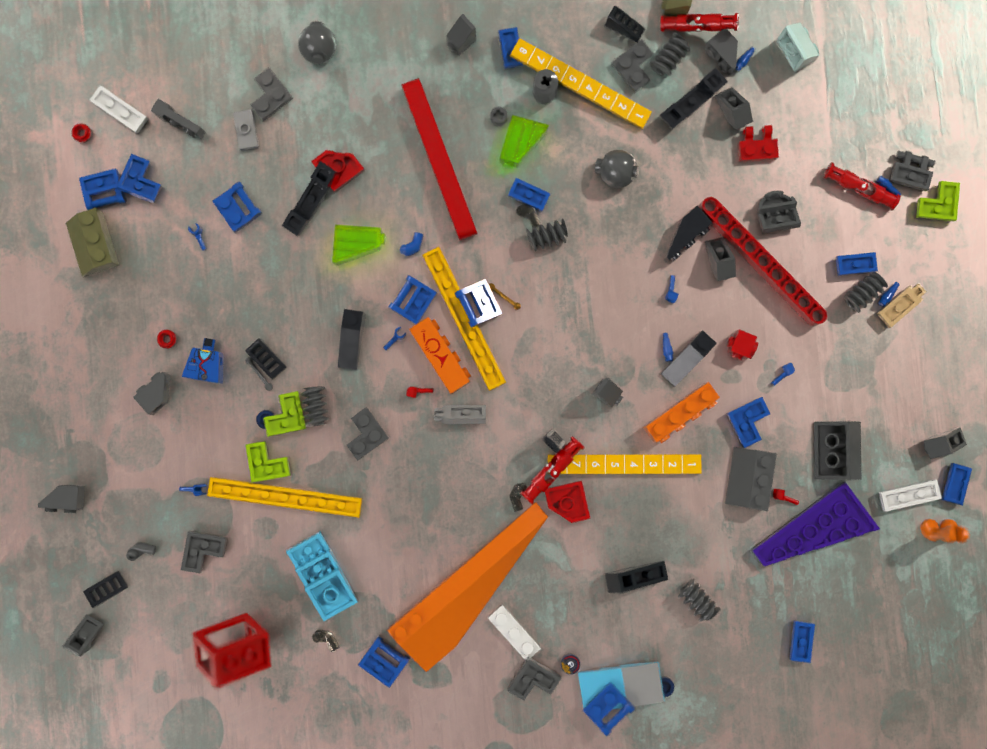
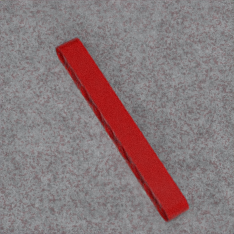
(439, 159)
(771, 263)

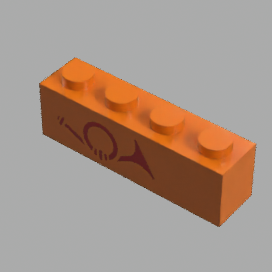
(439, 355)

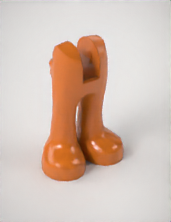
(948, 531)

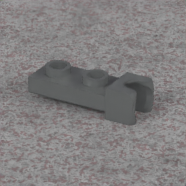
(166, 112)

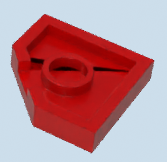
(343, 163)
(568, 501)

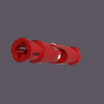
(705, 22)
(850, 180)
(557, 464)

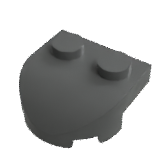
(777, 212)

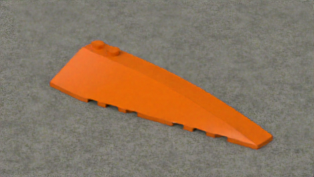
(448, 611)

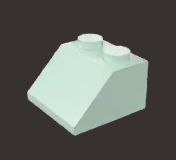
(797, 46)

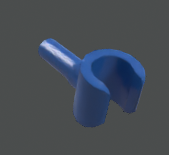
(197, 234)
(671, 296)
(394, 338)
(788, 370)
(196, 489)

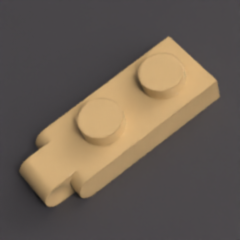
(901, 305)

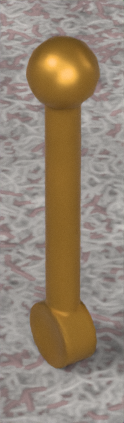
(517, 306)

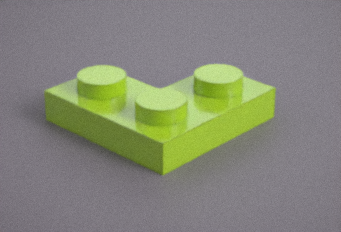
(943, 207)
(291, 416)
(261, 467)

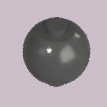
(317, 43)
(617, 168)

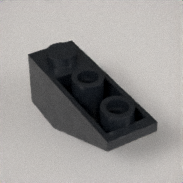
(689, 227)

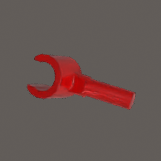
(412, 391)
(779, 494)

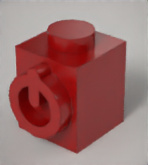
(742, 345)

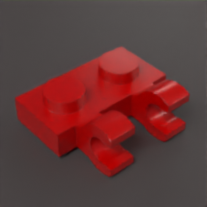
(758, 149)

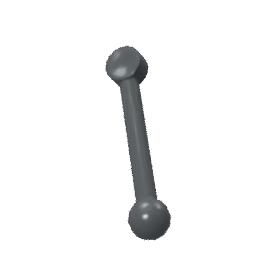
(268, 386)

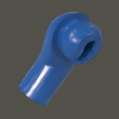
(412, 247)

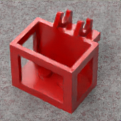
(236, 658)

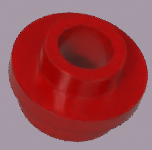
(76, 132)
(161, 336)

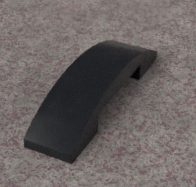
(694, 99)
(310, 199)

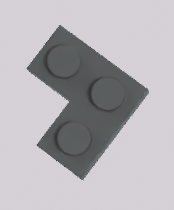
(629, 65)
(275, 95)
(371, 435)
(198, 546)
(533, 674)

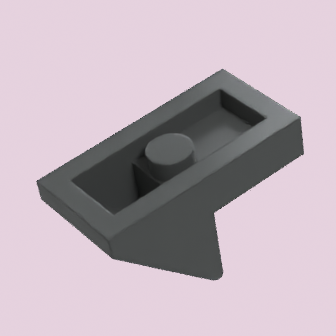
(82, 636)

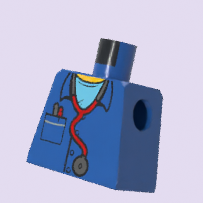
(205, 363)

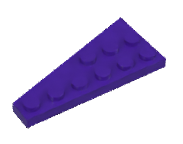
(824, 523)

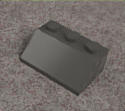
(837, 450)
(750, 478)

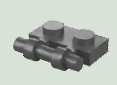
(912, 176)

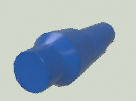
(744, 59)
(887, 184)
(888, 295)
(667, 348)

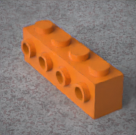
(685, 409)

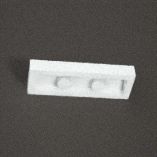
(118, 109)
(910, 495)
(514, 632)

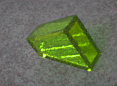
(520, 140)
(356, 242)

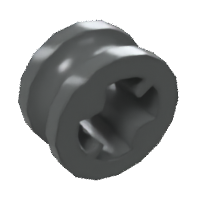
(495, 121)

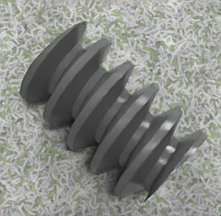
(669, 55)
(545, 86)
(547, 235)
(864, 290)
(314, 406)
(699, 601)

